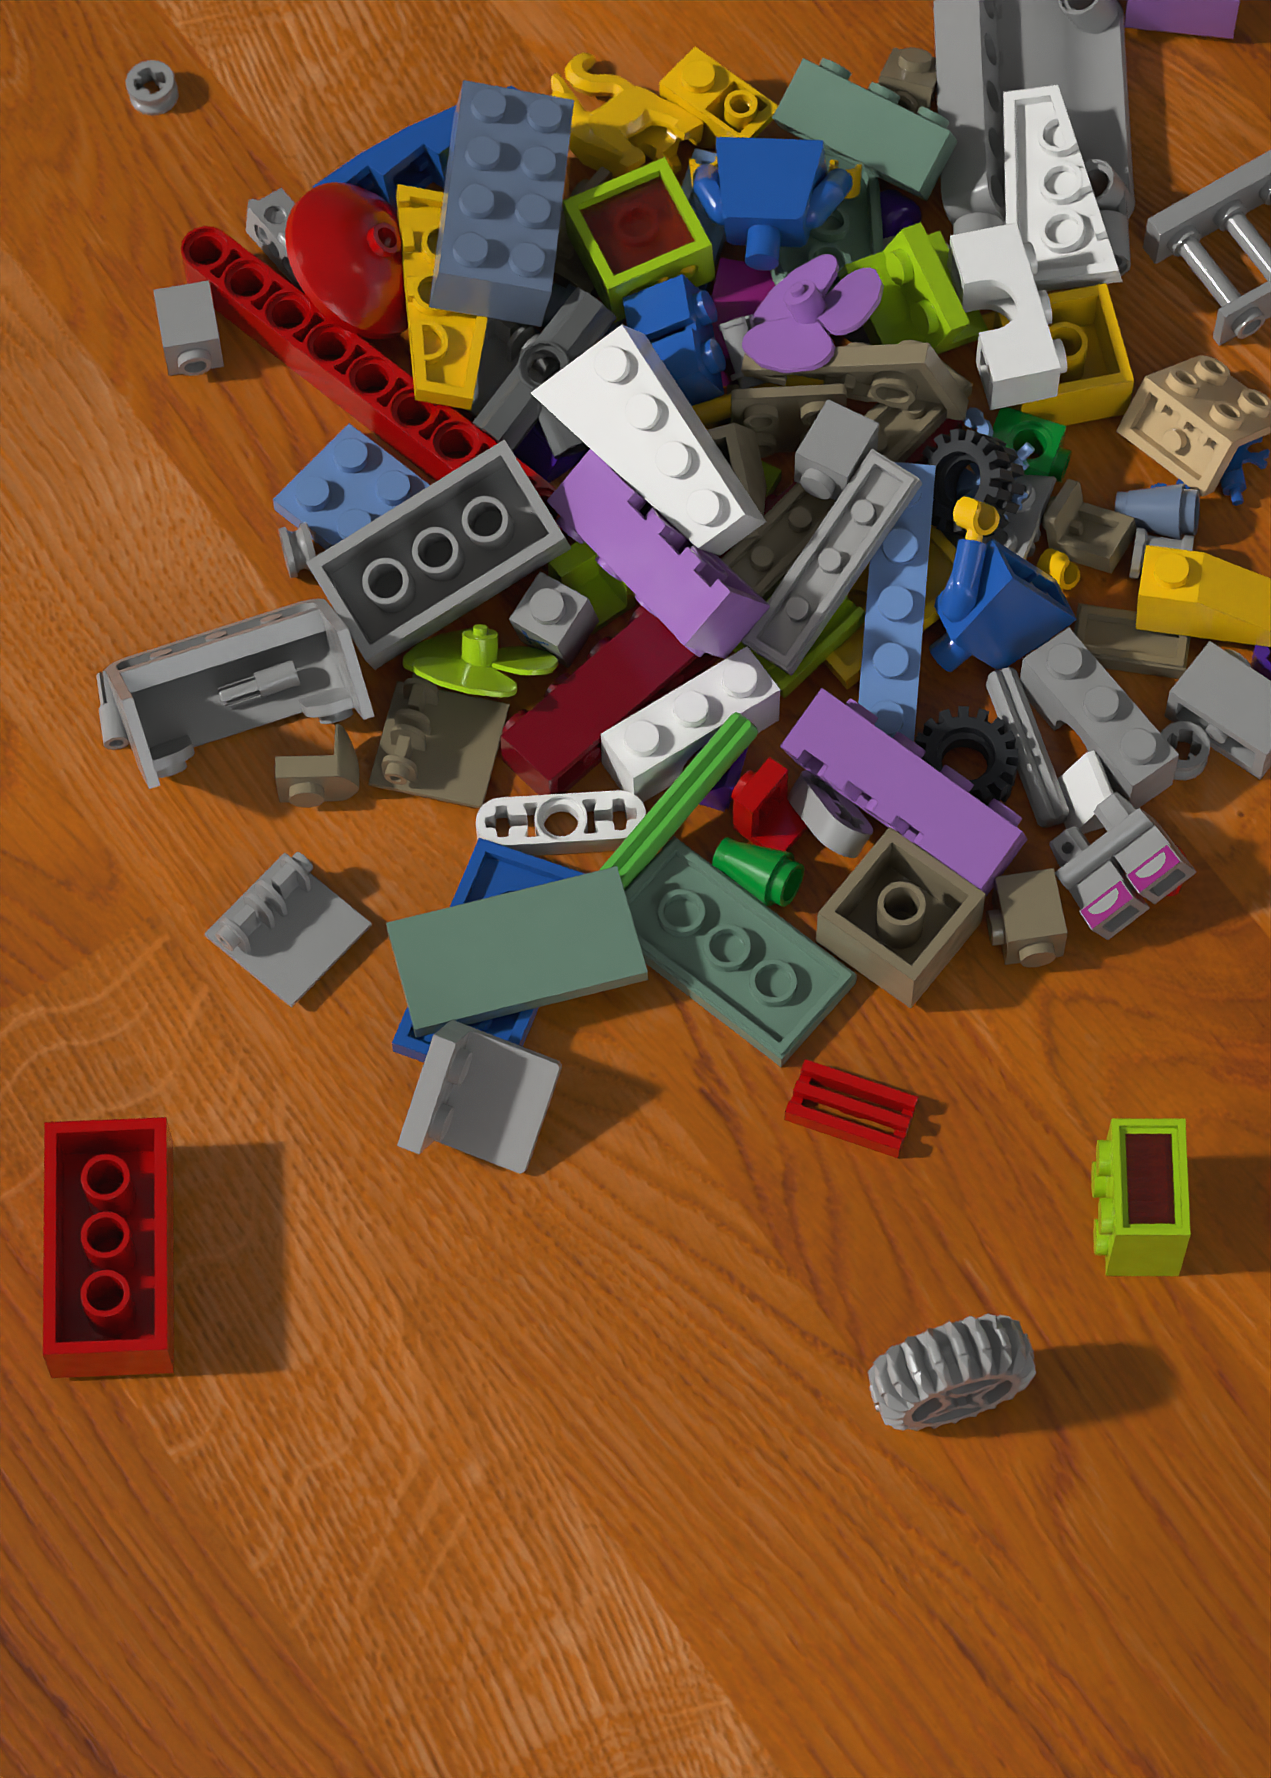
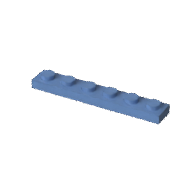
(897, 613)

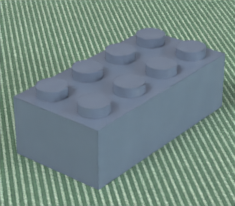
(502, 203)

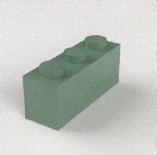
(866, 126)

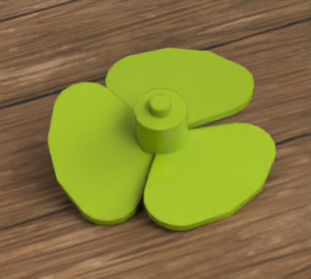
(470, 661)

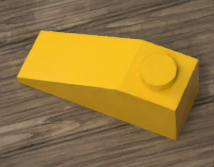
(1203, 597)

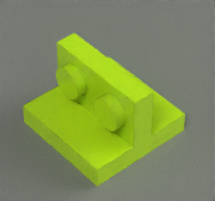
(917, 294)

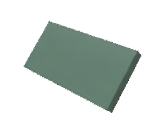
(517, 951)
(733, 952)

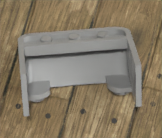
(172, 690)

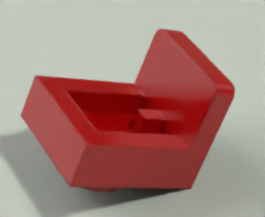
(763, 809)

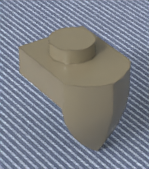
(320, 778)

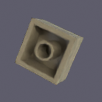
(900, 917)

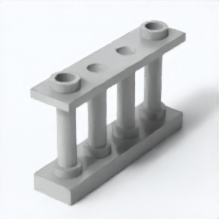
(1221, 207)

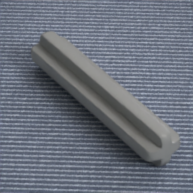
(1033, 762)

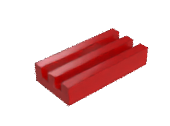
(857, 1087)

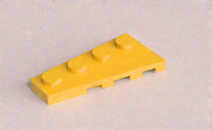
(442, 342)

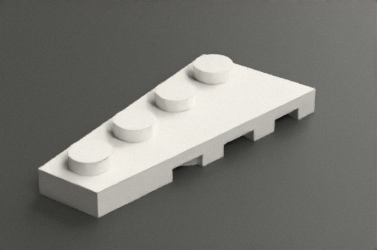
(1052, 193)

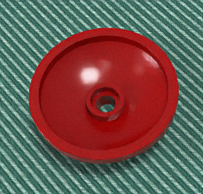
(349, 258)

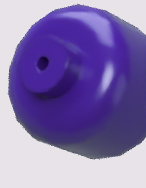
(897, 212)

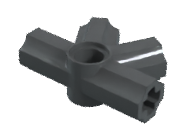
(514, 409)

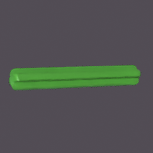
(682, 797)

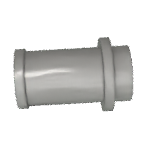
(733, 334)

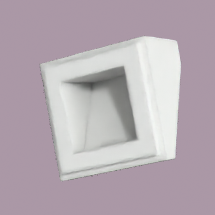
(1084, 788)

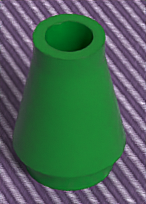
(760, 870)

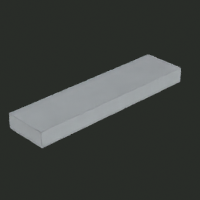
(832, 561)

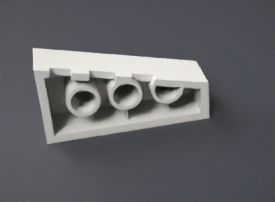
(646, 430)

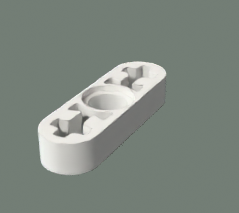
(577, 804)

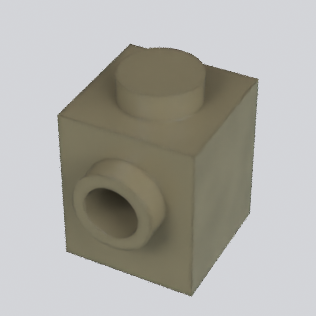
(1027, 918)

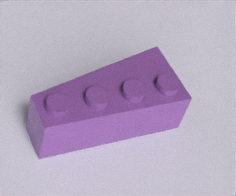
(671, 577)
(904, 791)

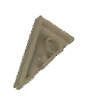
(883, 375)

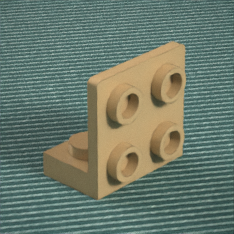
(1195, 420)

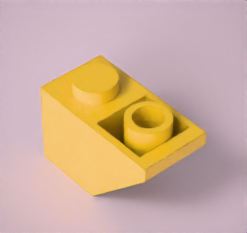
(717, 98)

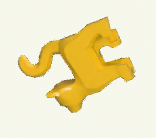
(625, 126)

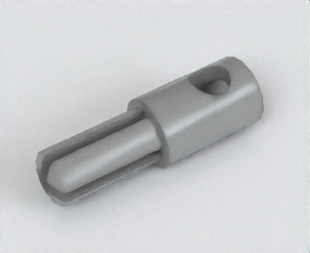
(262, 683)
(112, 727)

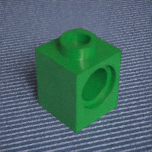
(1043, 435)

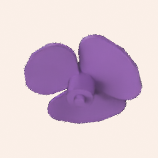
(798, 317)

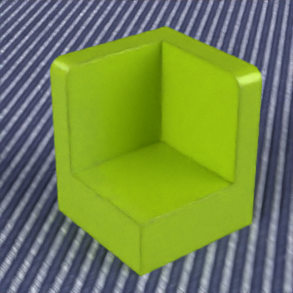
(584, 575)

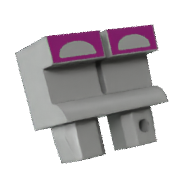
(1095, 873)

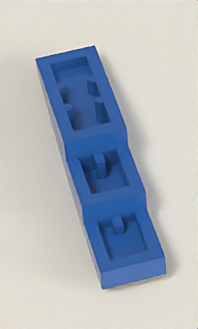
(406, 158)

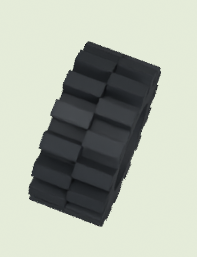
(996, 475)
(979, 735)

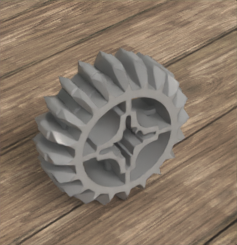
(951, 1372)

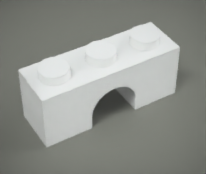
(996, 273)
(655, 743)

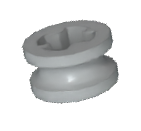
(141, 98)
(297, 548)
(1199, 746)

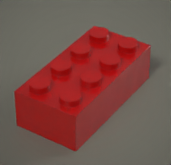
(108, 1247)

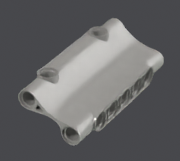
(1028, 45)

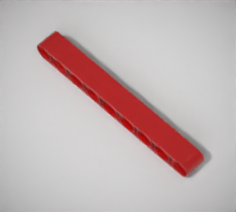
(339, 379)

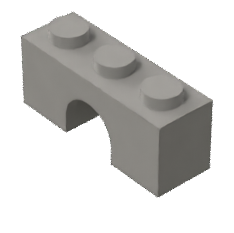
(1076, 690)

